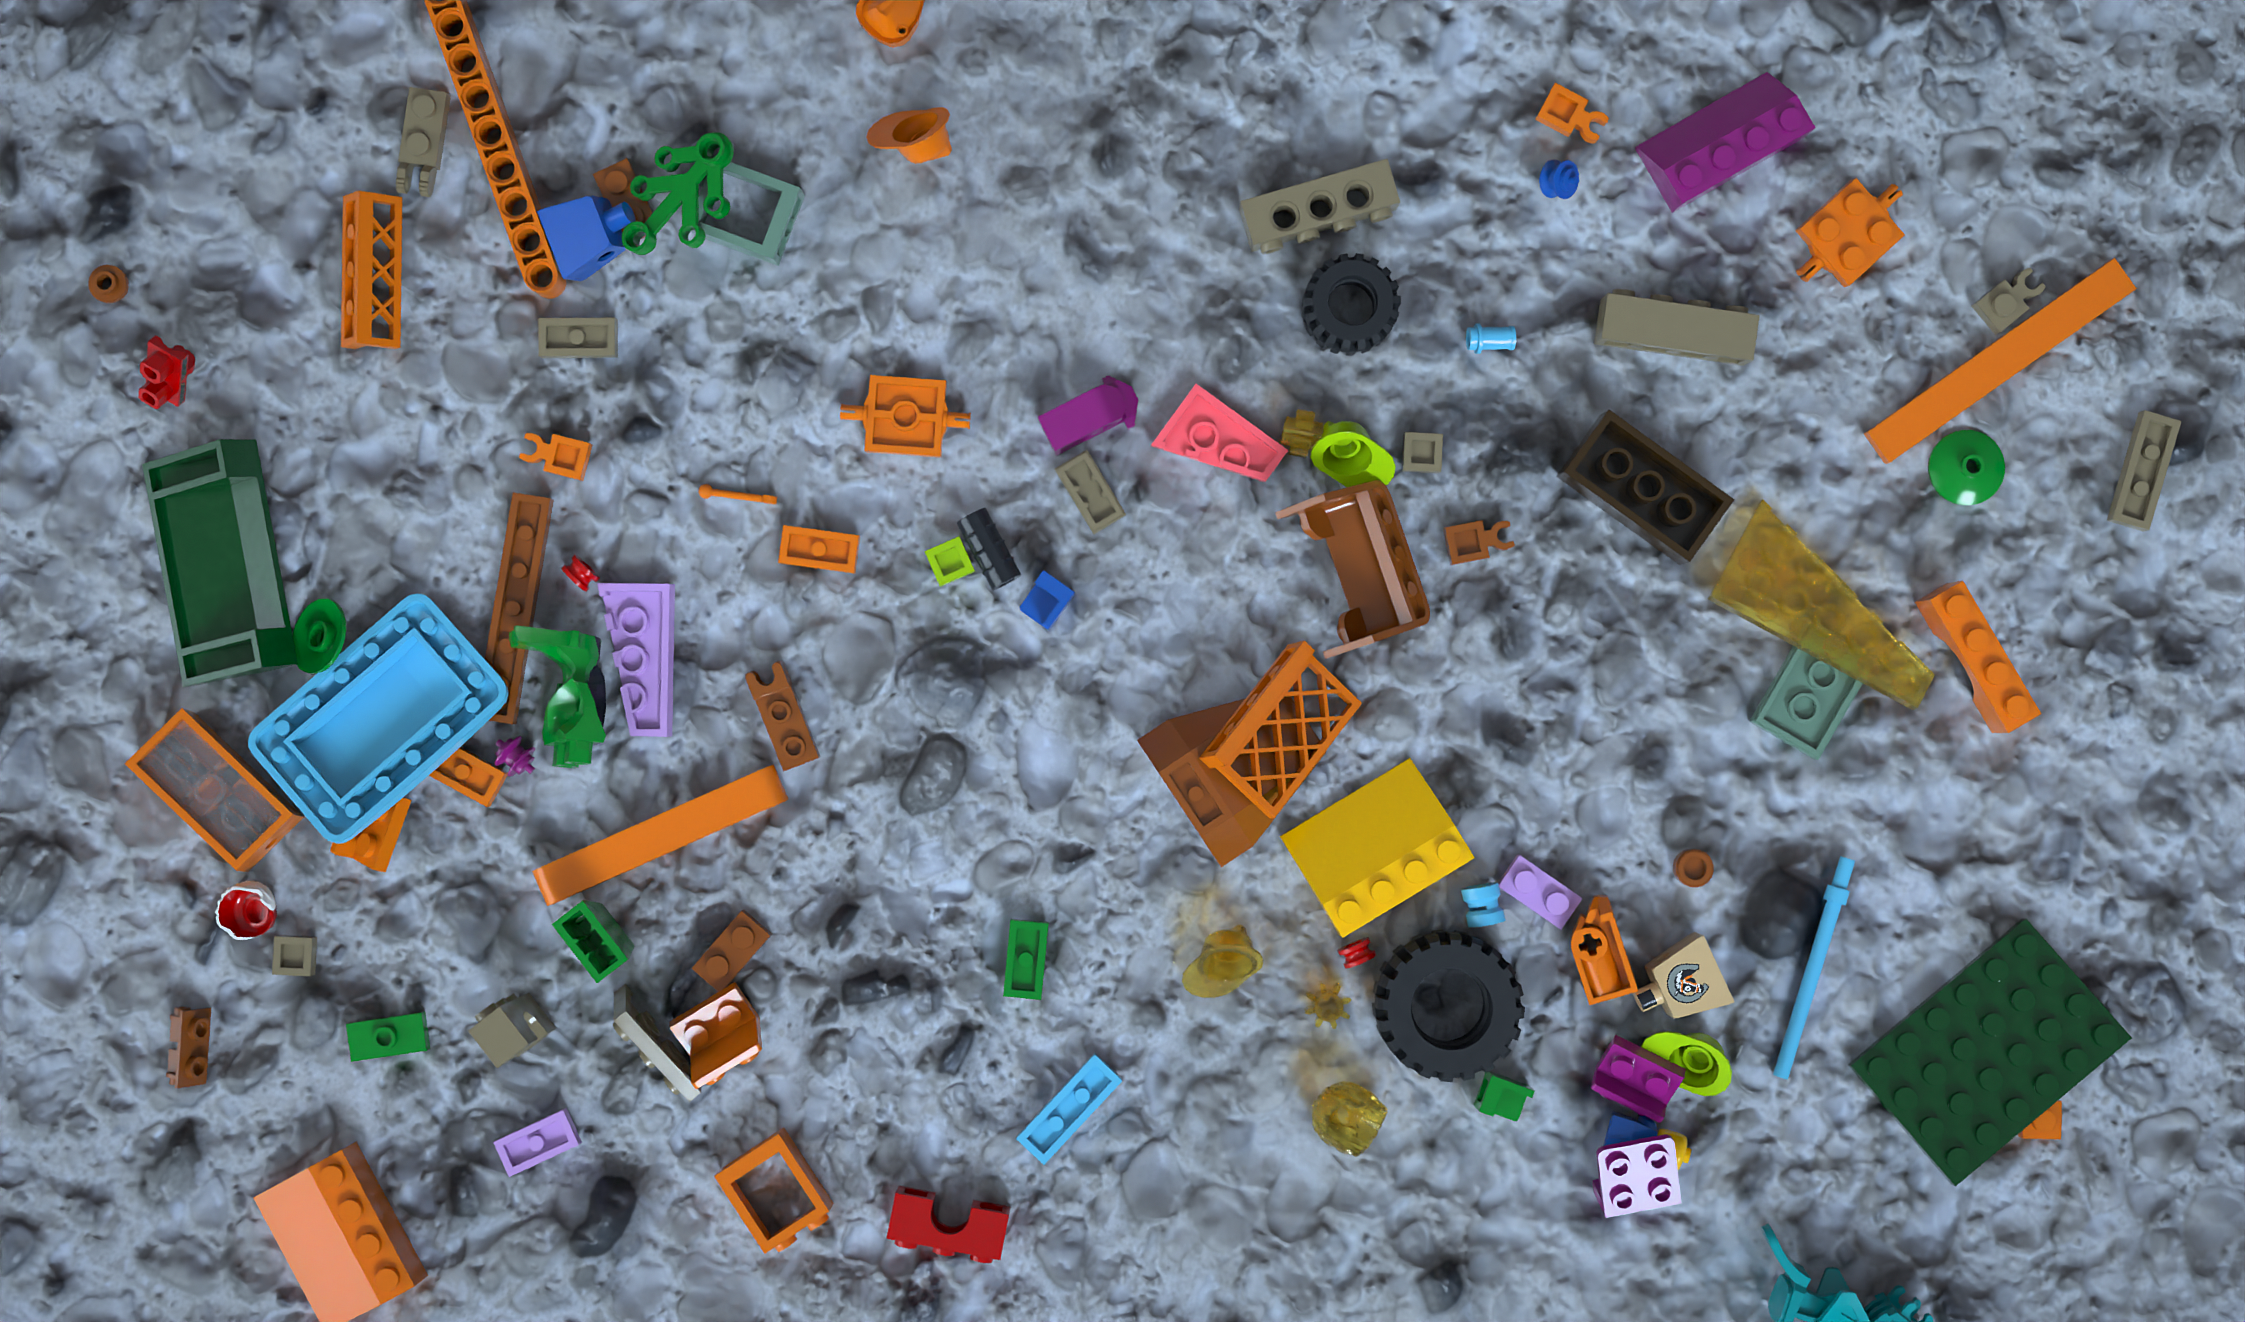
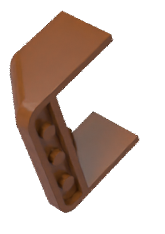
(1369, 560)

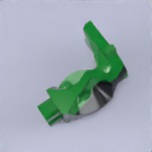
(578, 706)

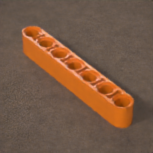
(660, 835)

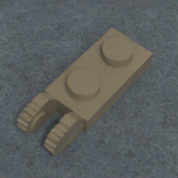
(422, 138)

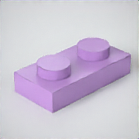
(1539, 891)
(537, 1142)

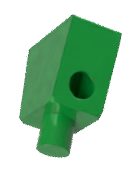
(594, 938)

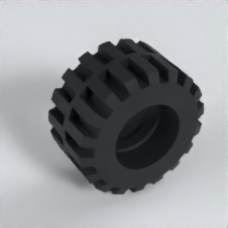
(1364, 275)

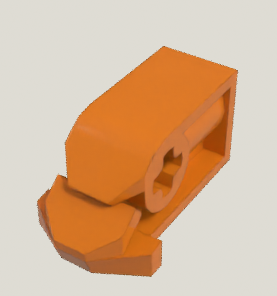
(1607, 969)

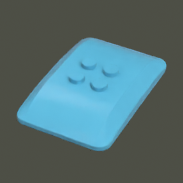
(378, 719)

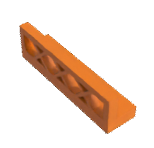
(357, 270)

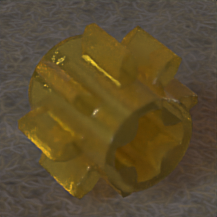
(1301, 432)
(1329, 1015)

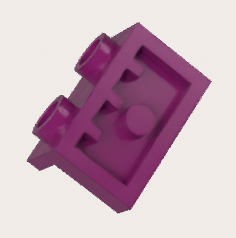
(1637, 1078)

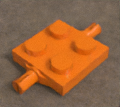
(1849, 232)
(905, 416)

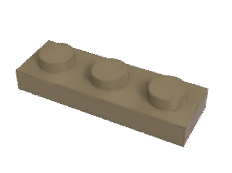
(2144, 470)

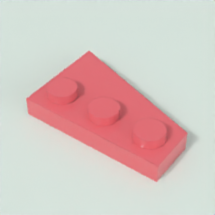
(1219, 437)

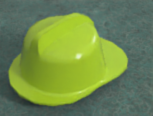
(1351, 455)
(1701, 1055)

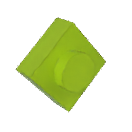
(950, 561)

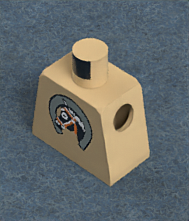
(1684, 980)

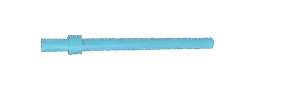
(1835, 896)

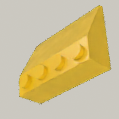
(1376, 847)

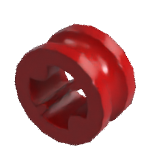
(580, 573)
(1356, 952)

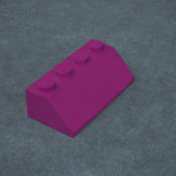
(1724, 140)

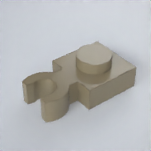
(2005, 303)

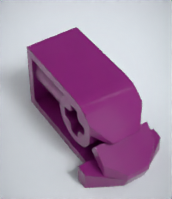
(1090, 415)

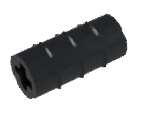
(988, 549)

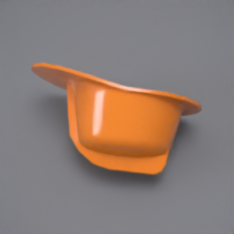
(914, 133)

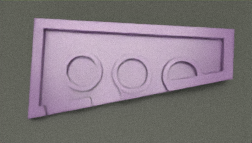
(643, 645)

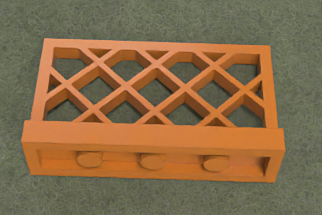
(1255, 710)

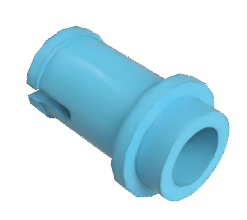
(1490, 338)

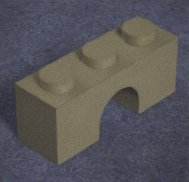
(510, 1028)

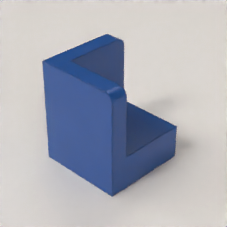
(1047, 600)

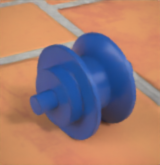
(1559, 179)

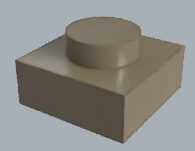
(1422, 452)
(294, 955)

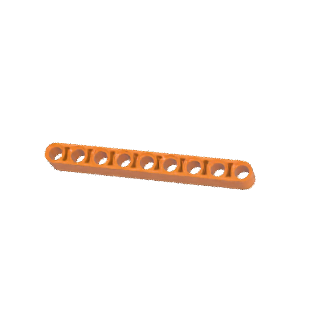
(503, 152)

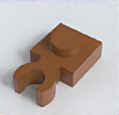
(1470, 542)

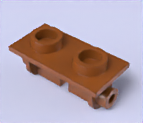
(190, 1059)

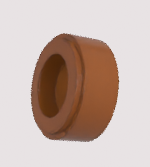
(1693, 867)

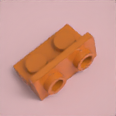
(376, 842)

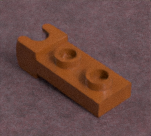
(783, 717)

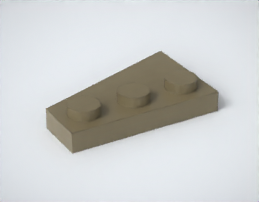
(645, 1034)

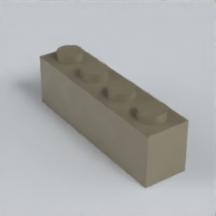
(1677, 328)

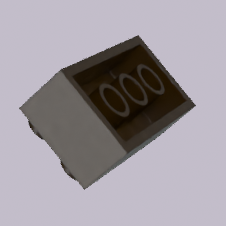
(1645, 487)

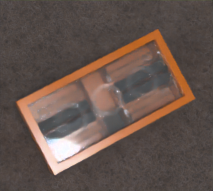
(214, 790)

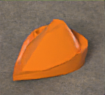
(887, 17)

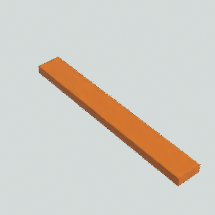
(2000, 361)

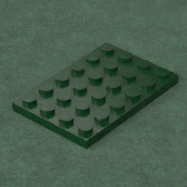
(1989, 1051)

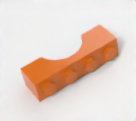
(1995, 682)

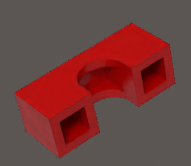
(916, 1224)

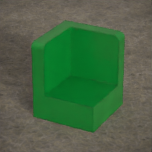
(1502, 1096)

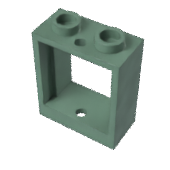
(780, 225)

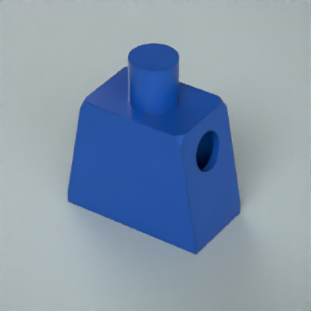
(585, 234)

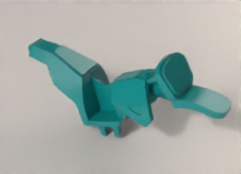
(1833, 1296)

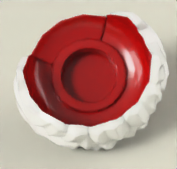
(246, 910)

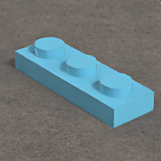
(1069, 1108)

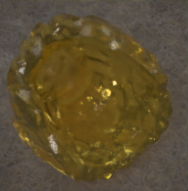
(1347, 1117)

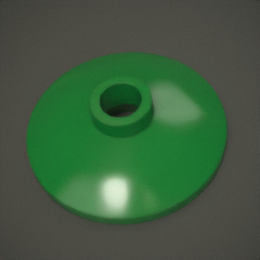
(1949, 471)
(319, 635)

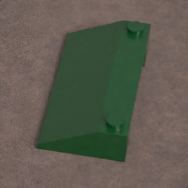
(219, 562)

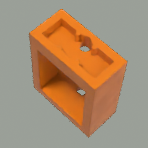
(781, 1143)

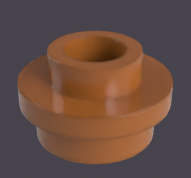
(117, 289)

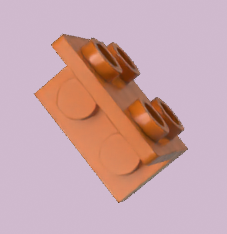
(718, 1035)

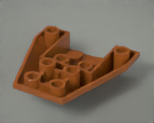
(1211, 802)

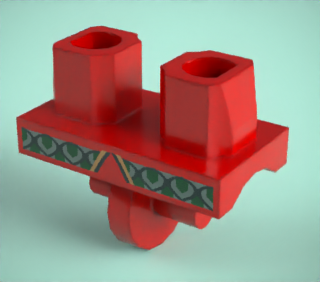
(165, 373)

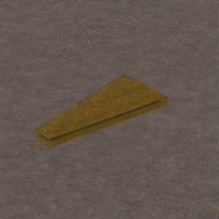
(1804, 602)

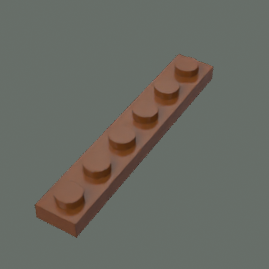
(517, 593)

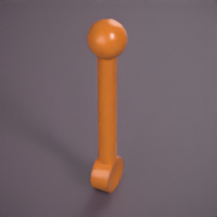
(707, 491)

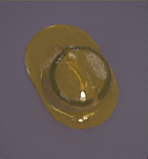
(1223, 965)

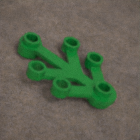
(683, 191)

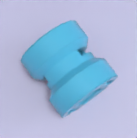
(1483, 895)

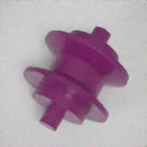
(515, 756)

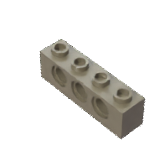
(1372, 180)

